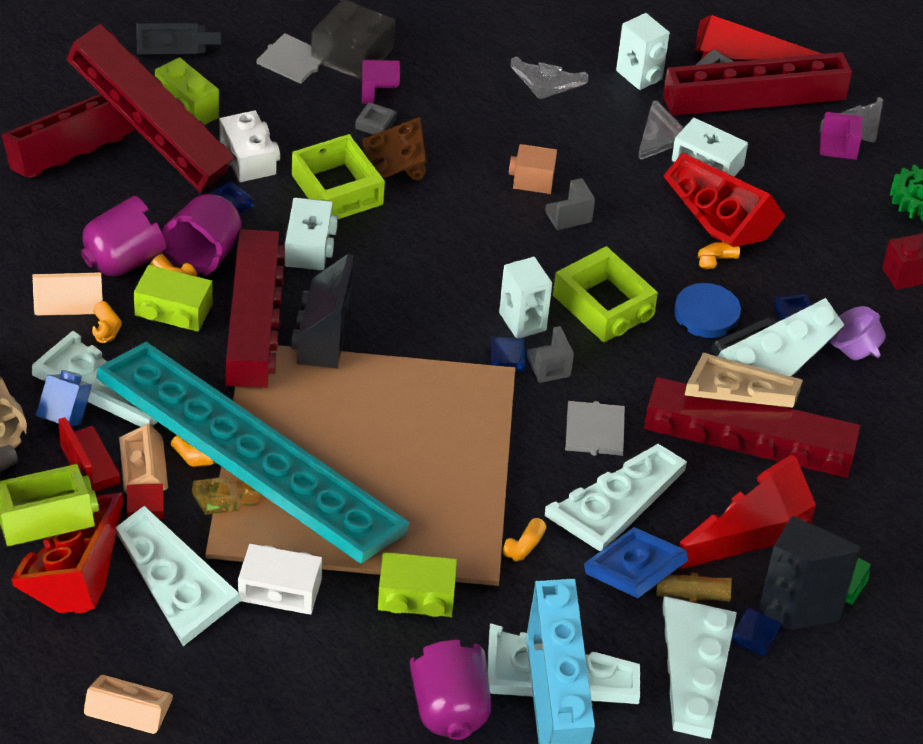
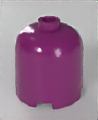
(202, 233)
(122, 239)
(452, 688)

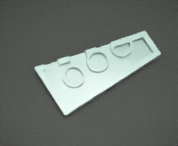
(789, 342)
(84, 360)
(617, 498)
(177, 577)
(697, 658)
(509, 670)

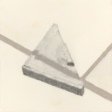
(546, 78)
(870, 120)
(659, 131)

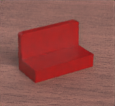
(90, 455)

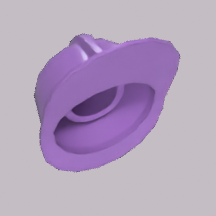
(860, 334)

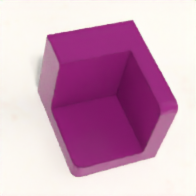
(378, 75)
(841, 135)

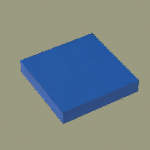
(635, 562)

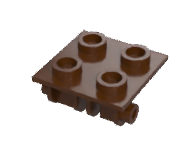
(398, 150)

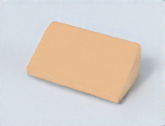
(66, 293)
(143, 457)
(127, 703)

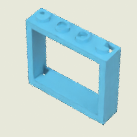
(560, 669)

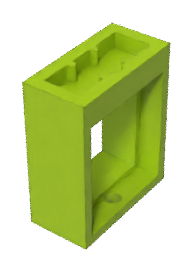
(348, 198)
(593, 269)
(46, 504)

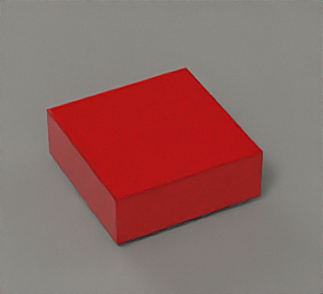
(145, 495)

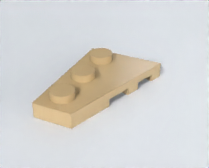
(740, 382)

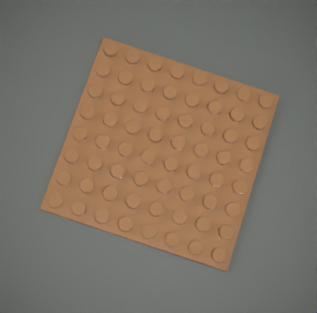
(406, 432)

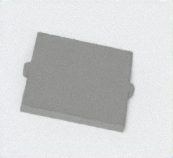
(290, 58)
(595, 428)

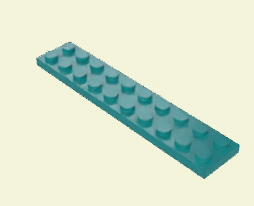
(254, 452)

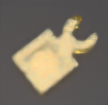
(222, 496)

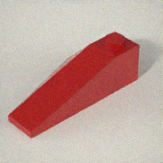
(742, 42)
(723, 203)
(753, 519)
(73, 565)

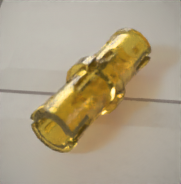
(695, 587)

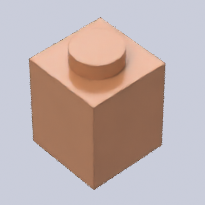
(533, 168)

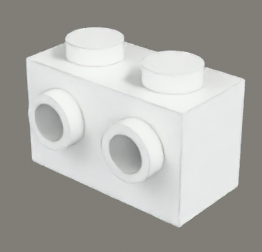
(250, 145)
(280, 578)

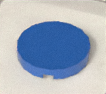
(707, 310)

